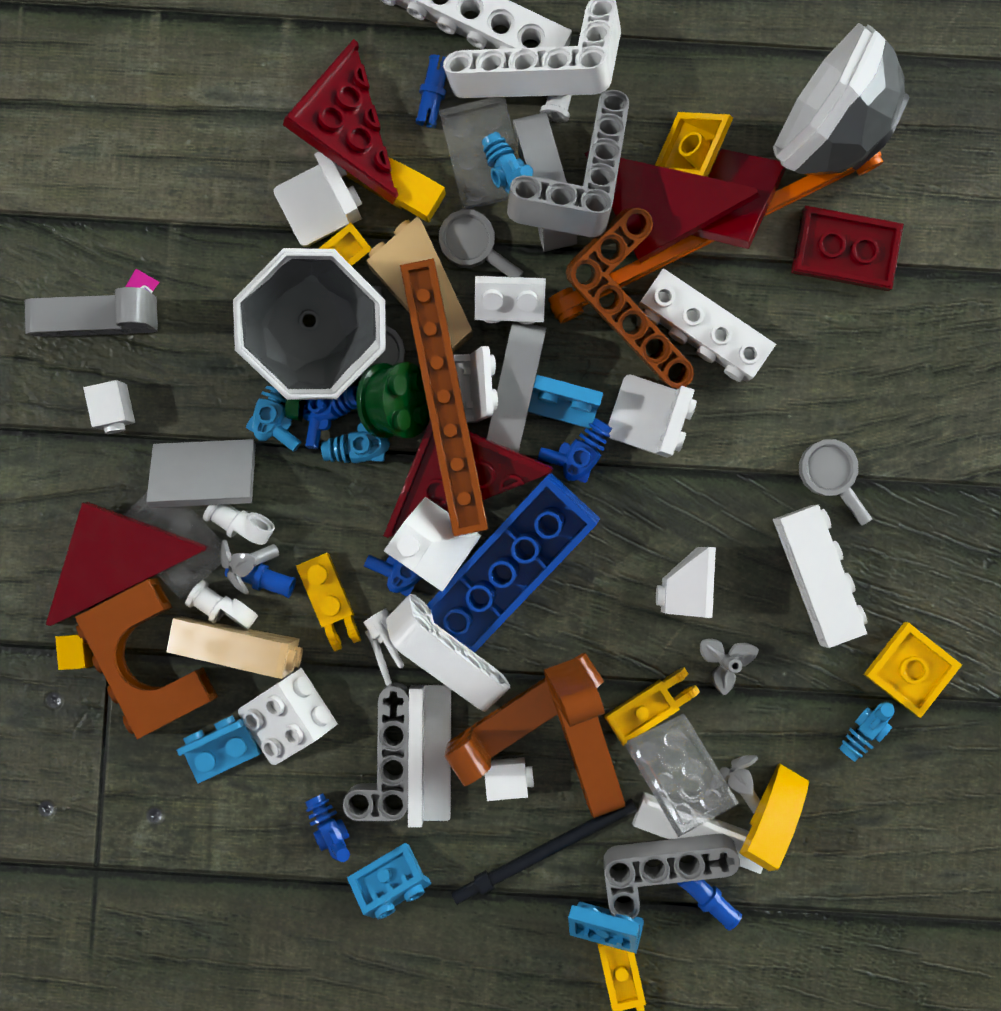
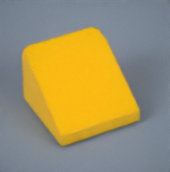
(73, 652)

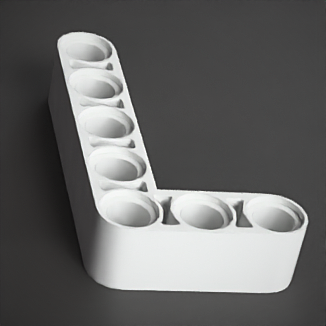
(543, 70)

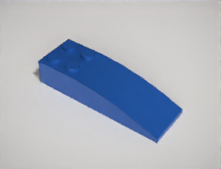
(512, 563)

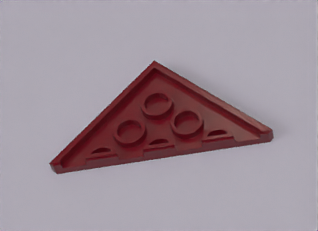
(344, 124)
(675, 200)
(496, 467)
(110, 556)

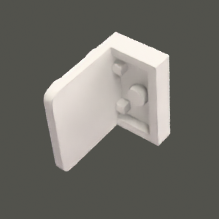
(318, 201)
(509, 299)
(475, 383)
(651, 415)
(287, 717)

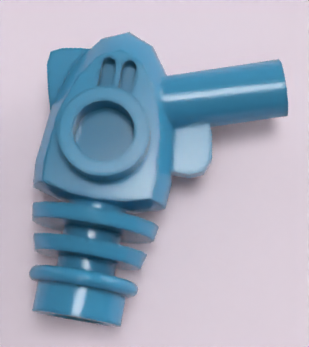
(504, 163)
(270, 420)
(356, 447)
(872, 725)

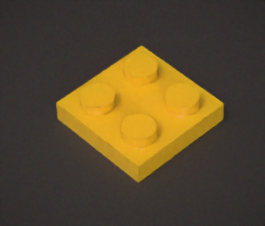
(912, 669)

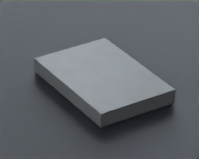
(201, 473)

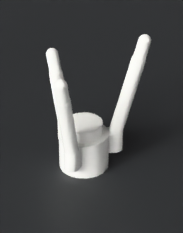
(378, 631)

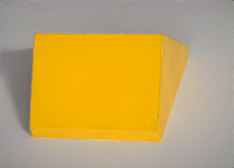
(694, 142)

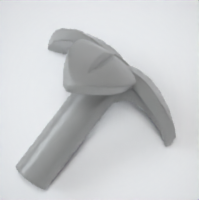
(243, 563)
(731, 663)
(741, 779)

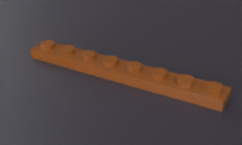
(444, 398)

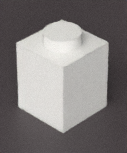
(109, 406)
(508, 779)

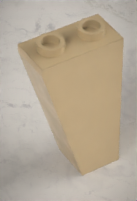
(414, 245)
(235, 647)

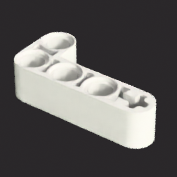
(443, 656)

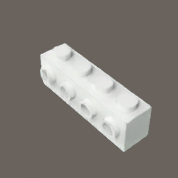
(706, 327)
(821, 576)

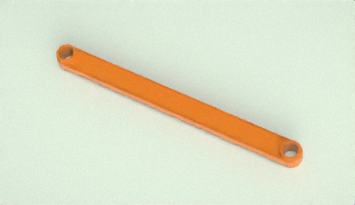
(568, 303)

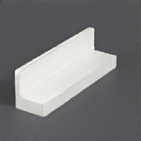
(427, 767)
(653, 820)

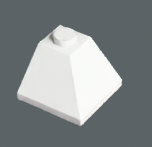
(428, 544)
(689, 585)

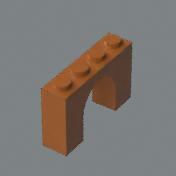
(107, 631)

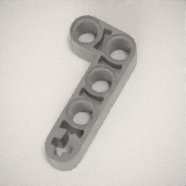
(539, 151)
(126, 312)
(516, 384)
(386, 751)
(669, 870)

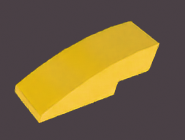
(415, 191)
(775, 819)

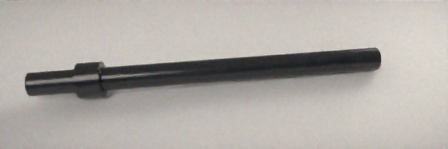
(485, 881)

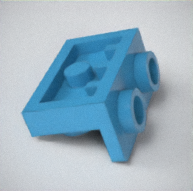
(564, 401)
(219, 749)
(388, 882)
(599, 926)

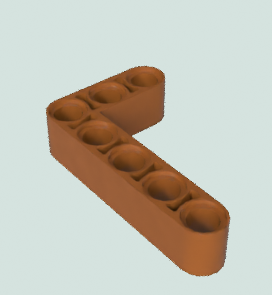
(623, 304)
(578, 711)
(473, 748)

